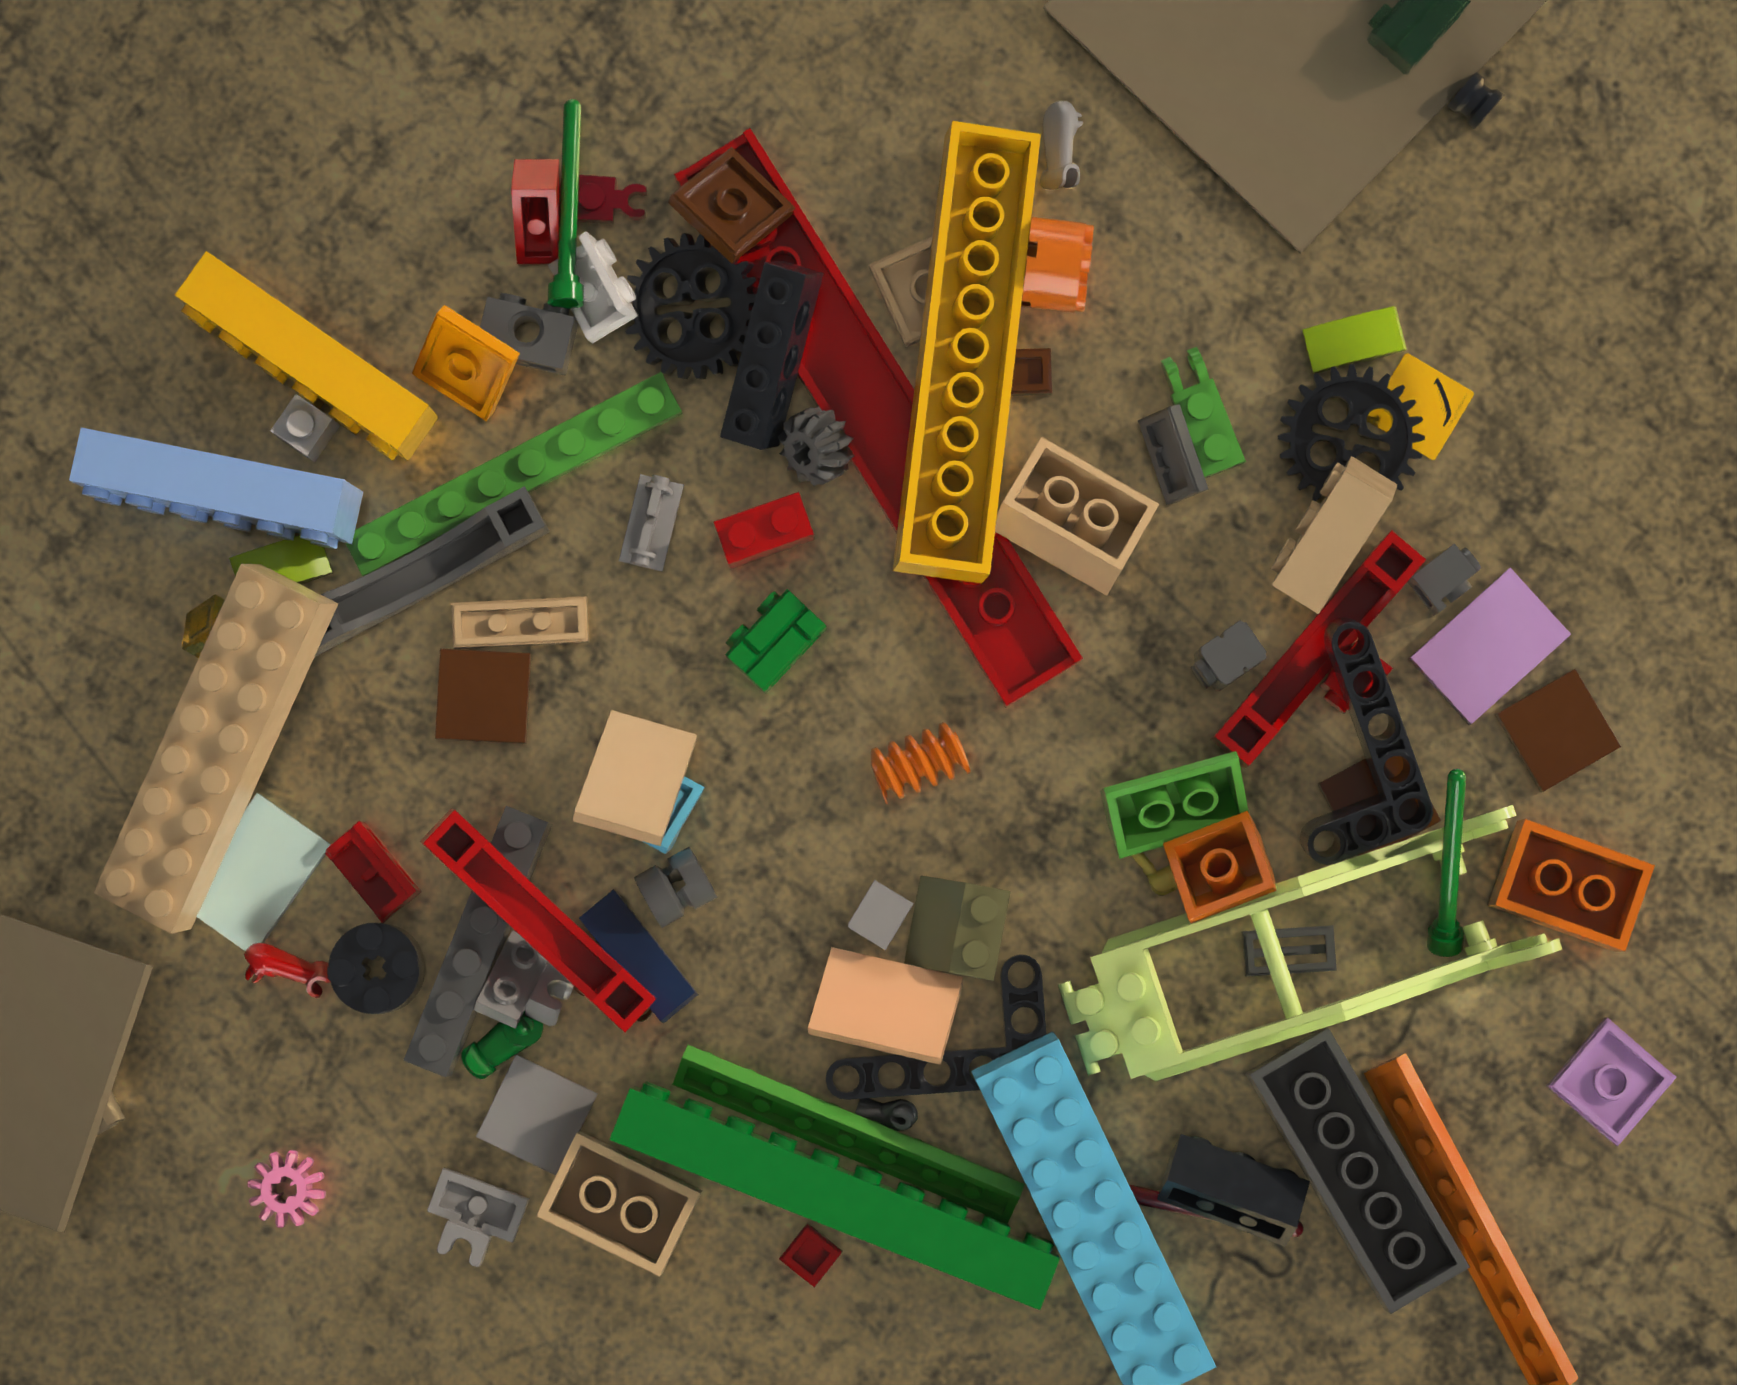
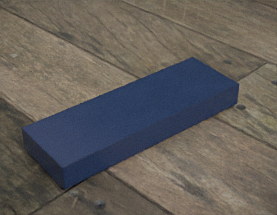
(638, 952)

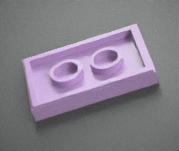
(1489, 646)

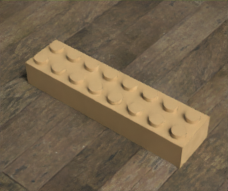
(215, 748)

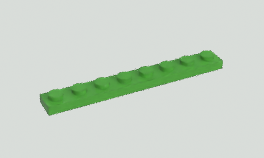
(526, 465)
(848, 1134)

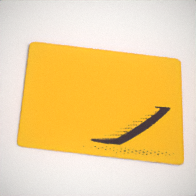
(1437, 400)

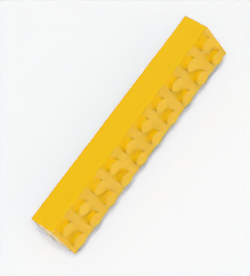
(967, 353)

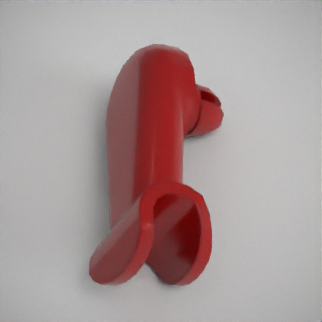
(274, 962)

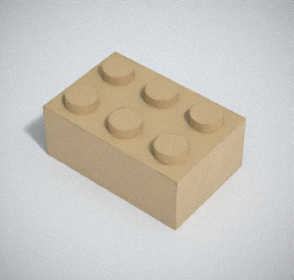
(1074, 516)
(1332, 533)
(619, 1203)

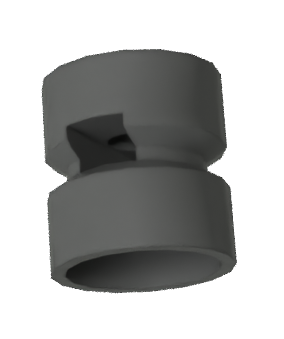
(661, 895)

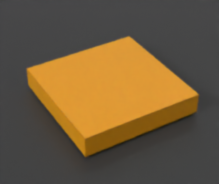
(465, 363)

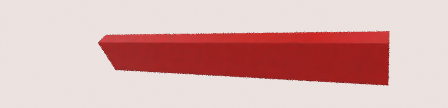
(858, 378)

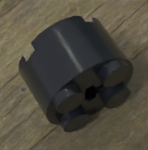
(350, 970)

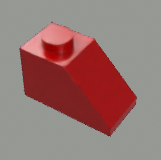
(536, 210)

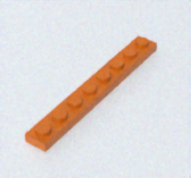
(1470, 1223)

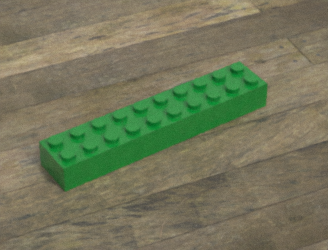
(836, 1196)

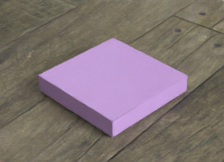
(1611, 1081)

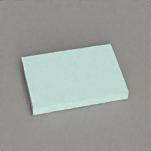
(261, 873)

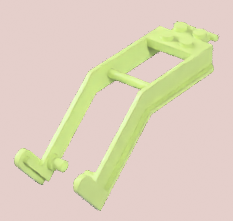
(1131, 1014)

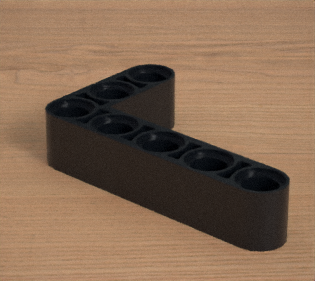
(1376, 750)
(957, 1060)

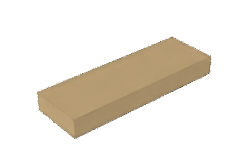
(520, 622)

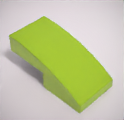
(1354, 339)
(291, 558)

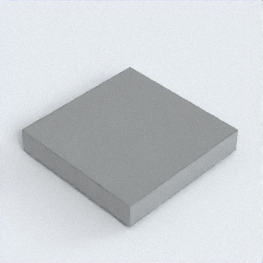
(536, 1114)

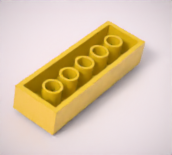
(313, 360)

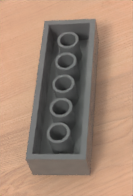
(1357, 1170)

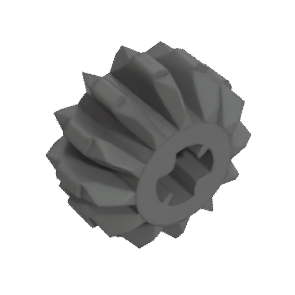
(816, 446)

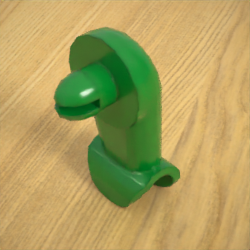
(500, 1045)

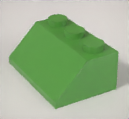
(1173, 803)

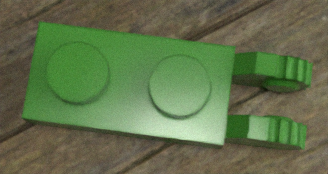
(1205, 416)

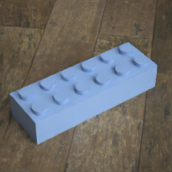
(216, 486)

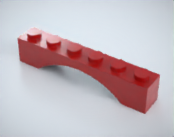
(1307, 659)
(537, 920)

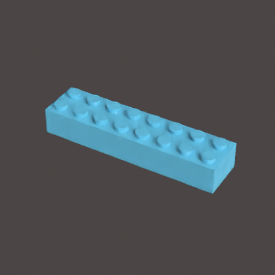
(1092, 1215)

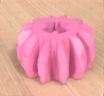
(279, 1174)

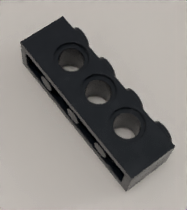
(771, 354)

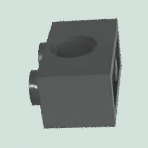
(556, 336)

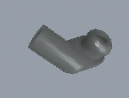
(893, 1114)

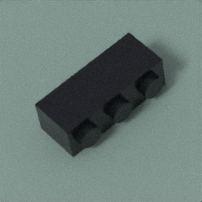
(1233, 1189)

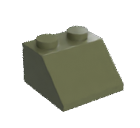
(957, 927)

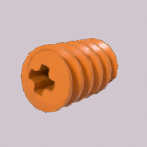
(918, 761)

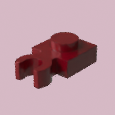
(600, 200)

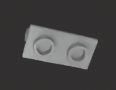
(651, 522)

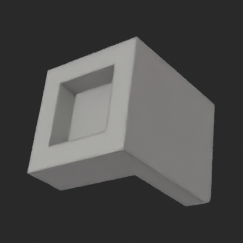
(880, 915)

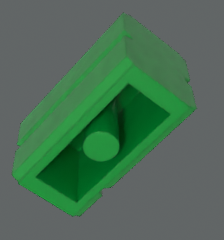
(774, 639)

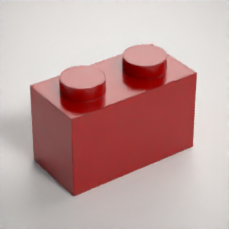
(764, 530)

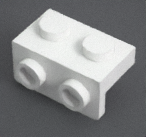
(605, 295)

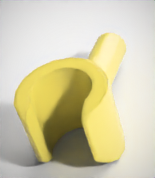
(1161, 881)

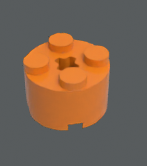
(1057, 265)

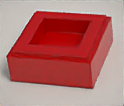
(810, 1255)

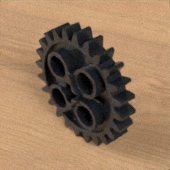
(697, 346)
(1361, 397)

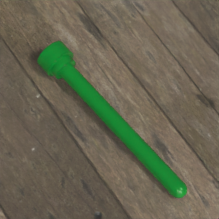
(566, 287)
(1446, 934)

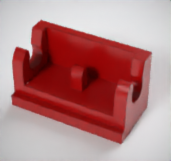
(372, 871)

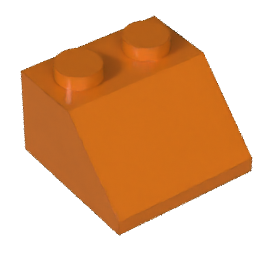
(1220, 866)

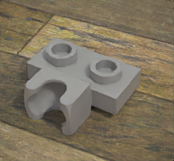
(522, 983)
(475, 1213)

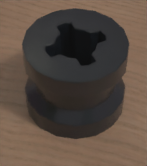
(1475, 100)

